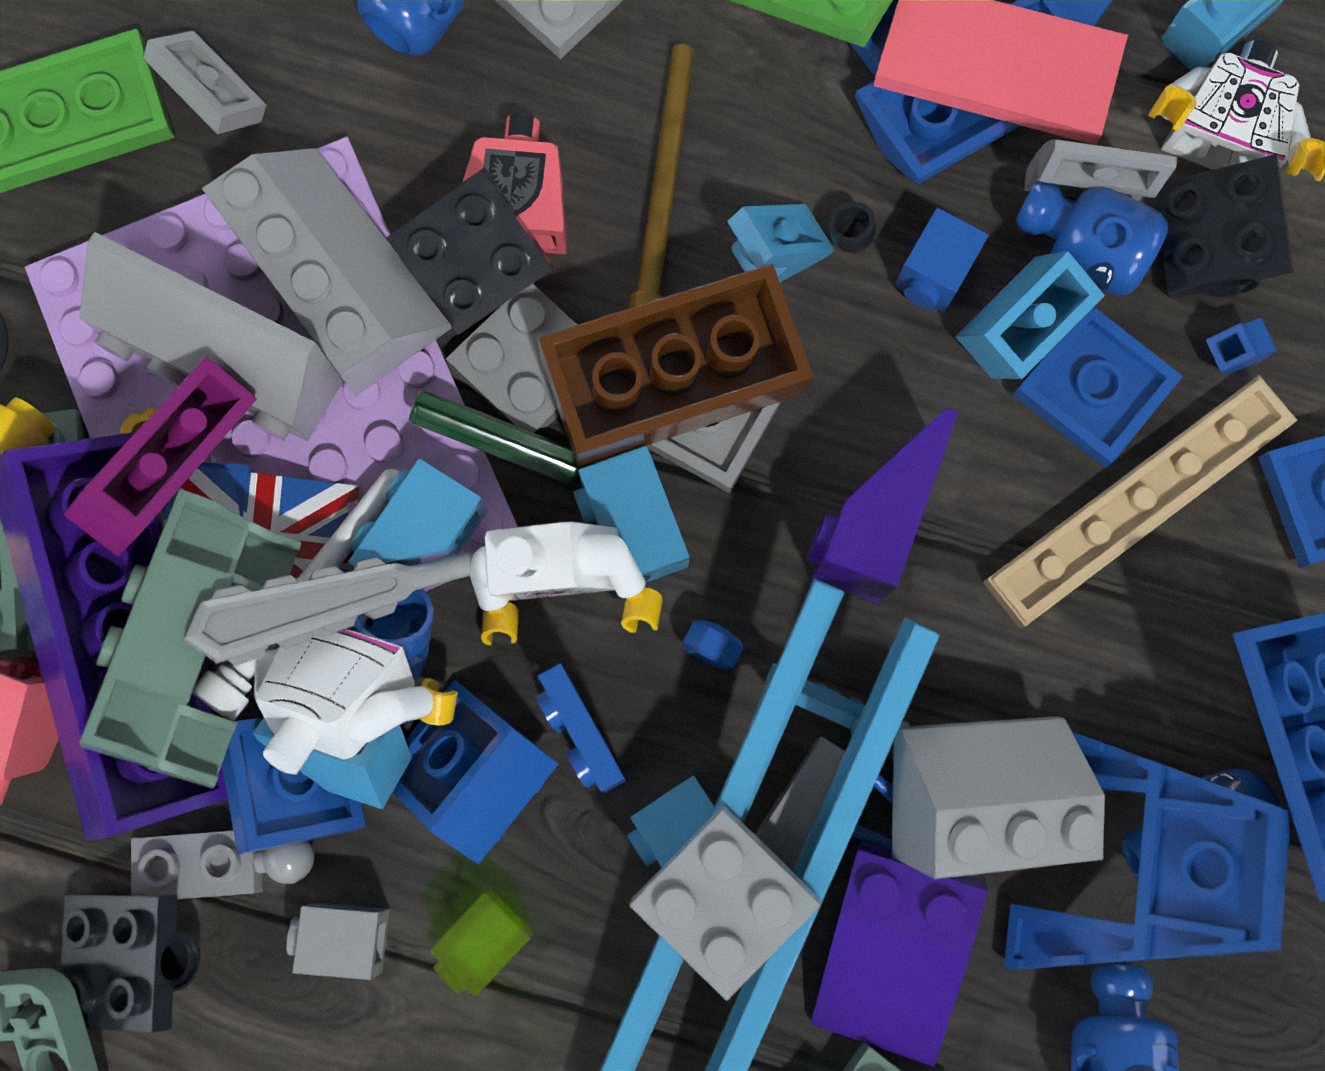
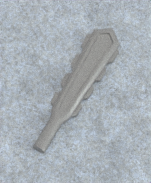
(286, 612)

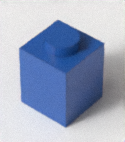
(940, 261)

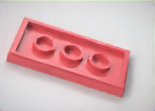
(1004, 64)

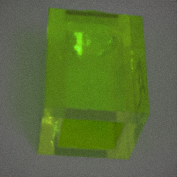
(480, 944)

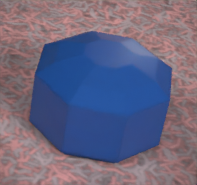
(713, 644)

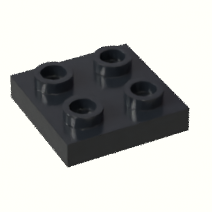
(1225, 229)
(470, 251)
(126, 959)

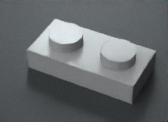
(204, 81)

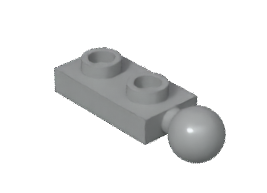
(211, 866)

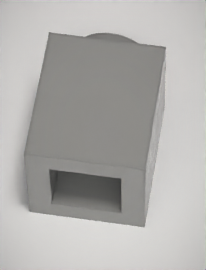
(338, 940)

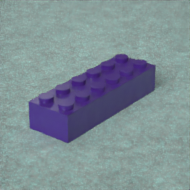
(70, 601)

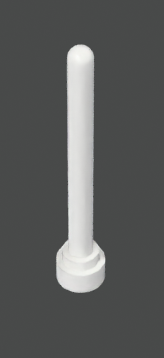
(228, 685)

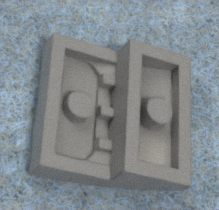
(1083, 166)

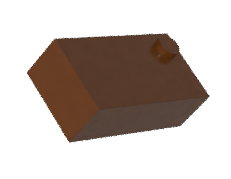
(675, 365)

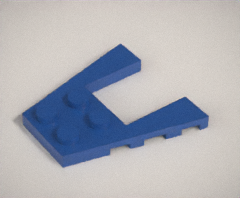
(1204, 881)

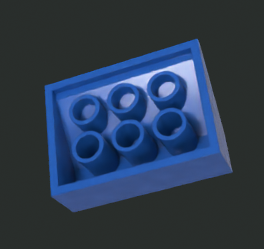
(1288, 687)

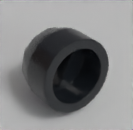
(843, 222)

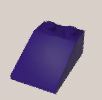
(875, 528)
(898, 954)

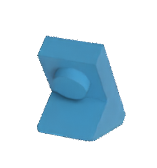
(778, 236)

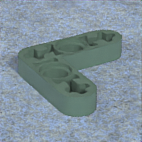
(47, 1023)

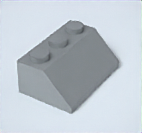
(993, 797)

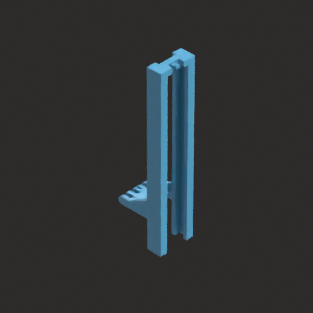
(872, 732)

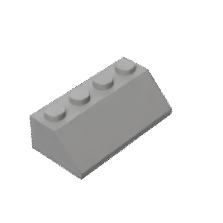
(328, 262)
(179, 323)

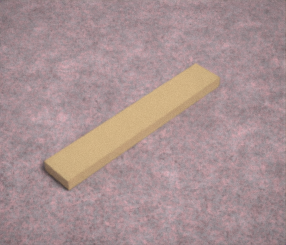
(1139, 502)

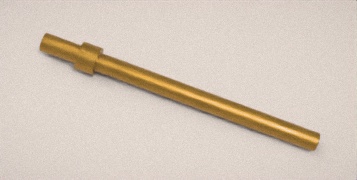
(664, 177)

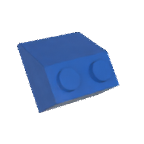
(471, 775)

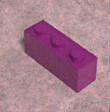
(160, 457)

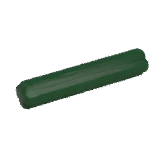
(493, 436)

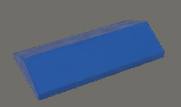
(930, 136)

